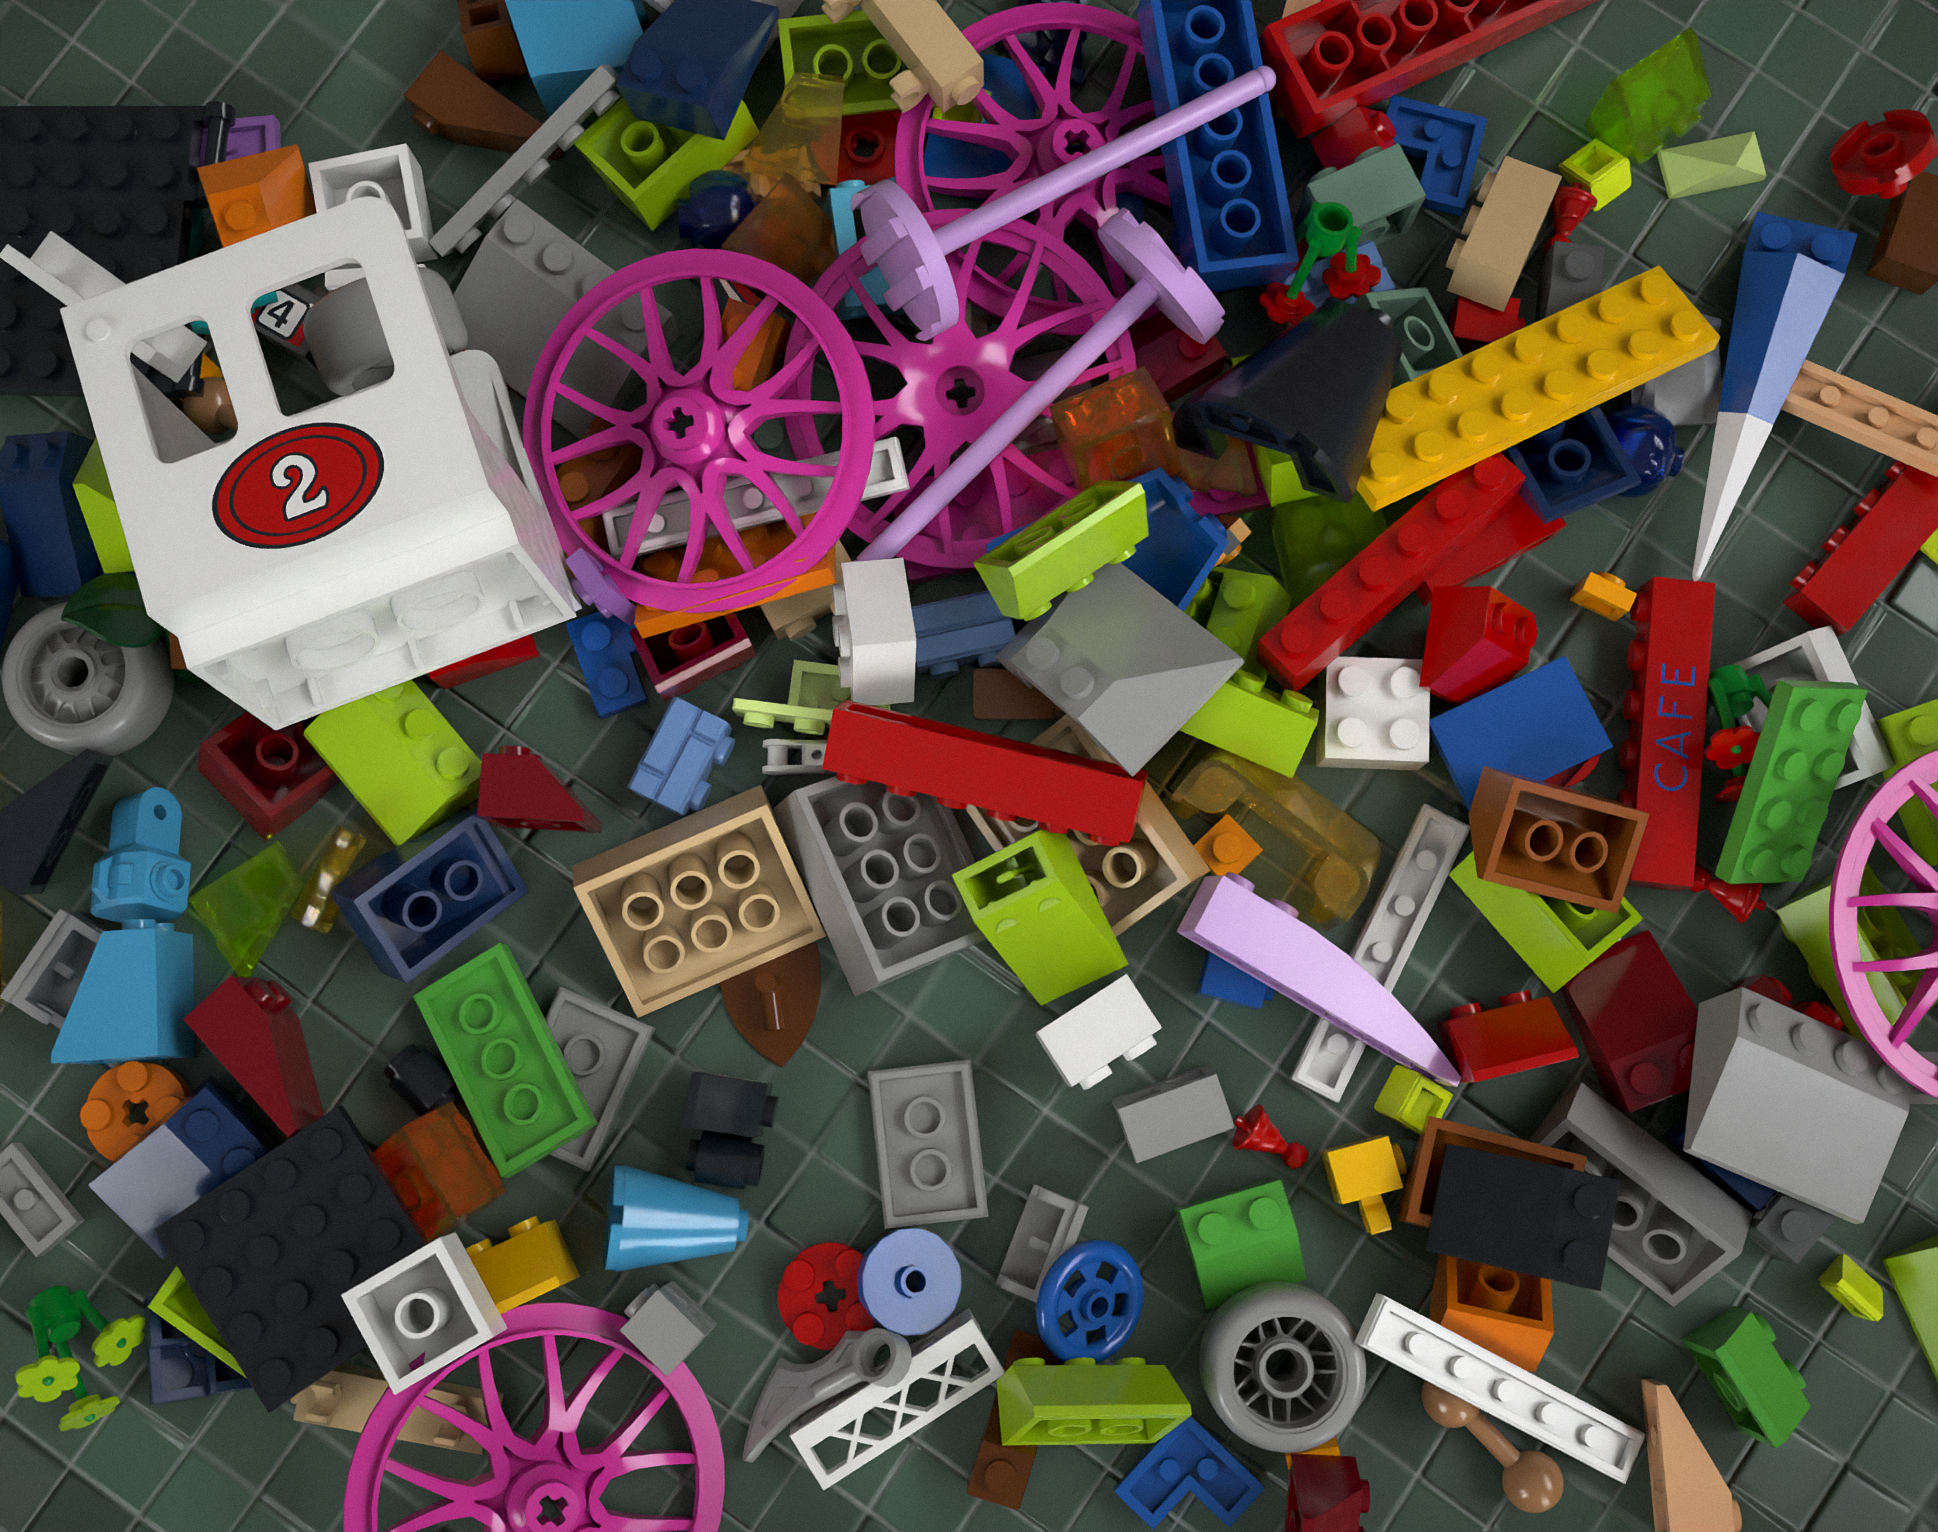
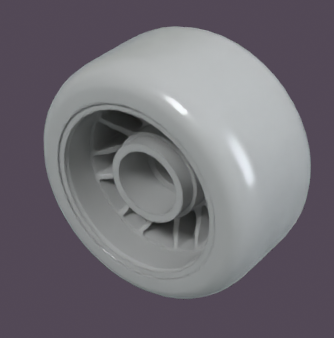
(350, 341)
(109, 712)
(1307, 1400)

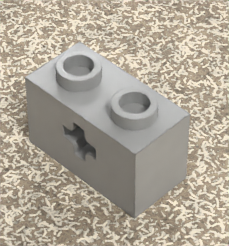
(666, 1325)

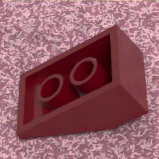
(266, 771)
(1634, 1023)
(262, 1046)

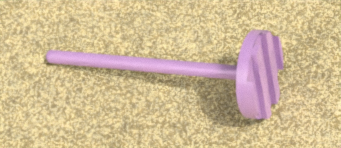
(914, 254)
(1157, 281)

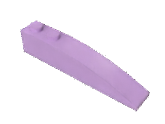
(1308, 969)

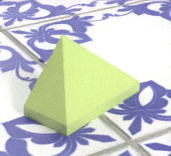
(1711, 165)

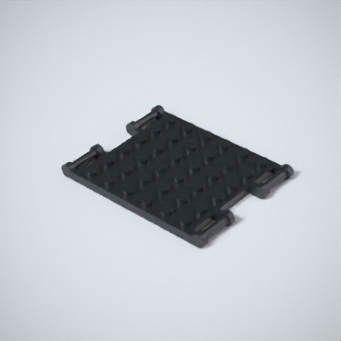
(114, 189)

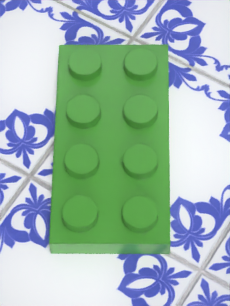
(1790, 781)
(505, 1060)

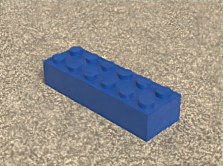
(1229, 171)

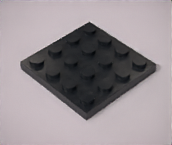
(284, 1246)

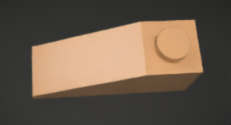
(1683, 1478)

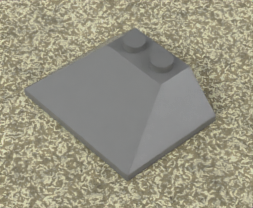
(1121, 663)

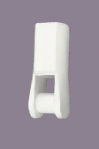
(812, 757)

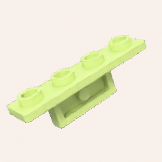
(811, 700)

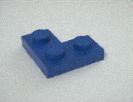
(1446, 142)
(608, 663)
(1184, 1462)

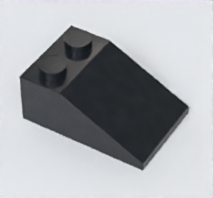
(43, 821)
(1523, 1216)

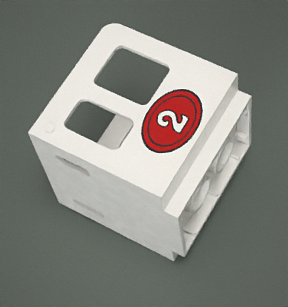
(331, 539)

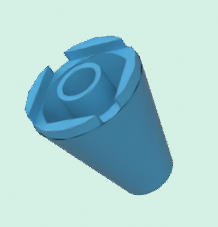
(666, 1221)

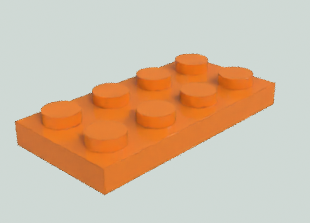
(718, 564)

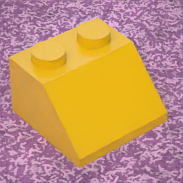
(524, 1265)

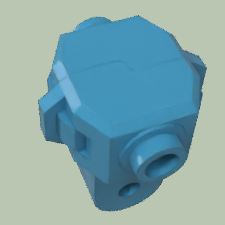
(143, 868)

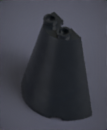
(1303, 395)

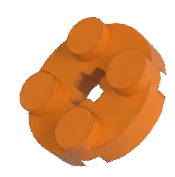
(109, 1100)

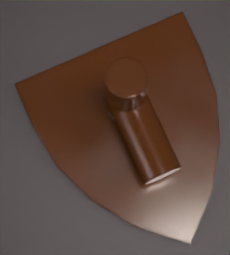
(776, 1002)

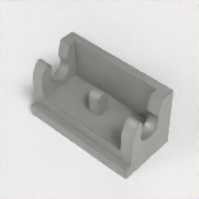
(54, 968)
(1173, 1113)
(1042, 1235)

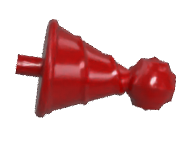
(1569, 209)
(1736, 898)
(1258, 1133)

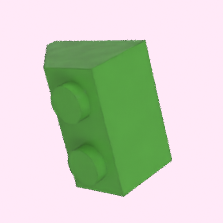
(1241, 1240)
(1749, 1375)

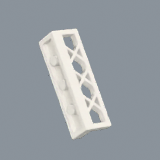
(75, 277)
(851, 1404)

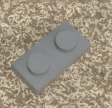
(34, 1202)

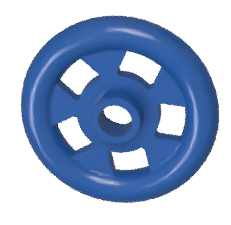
(1089, 1301)

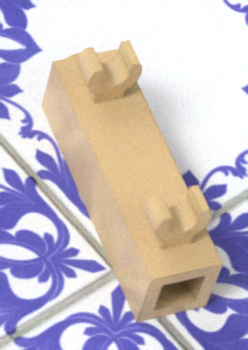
(928, 44)
(351, 1392)

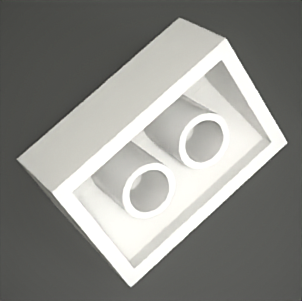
(1819, 658)

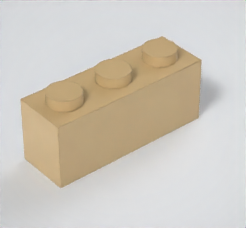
(1501, 232)

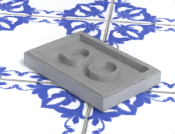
(603, 1057)
(928, 1144)

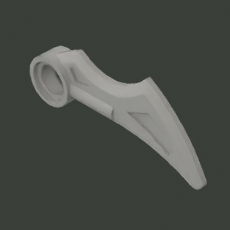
(799, 1387)

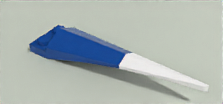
(1780, 304)

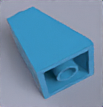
(571, 39)
(132, 999)

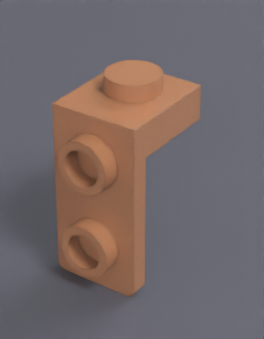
(1005, 697)

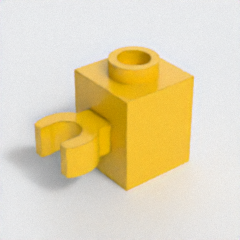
(1363, 1173)

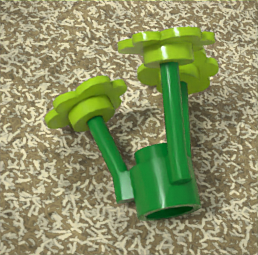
(57, 1316)

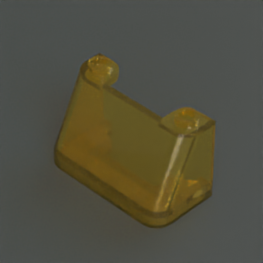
(1343, 848)

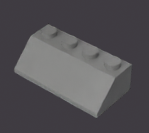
(1668, 1218)

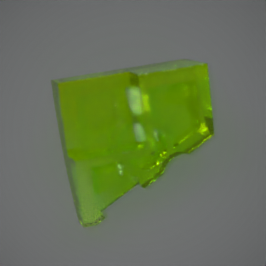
(249, 905)

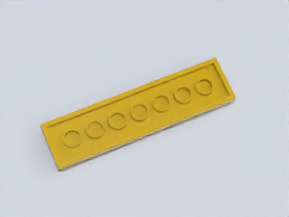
(1530, 383)

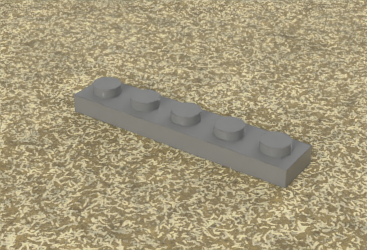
(528, 162)

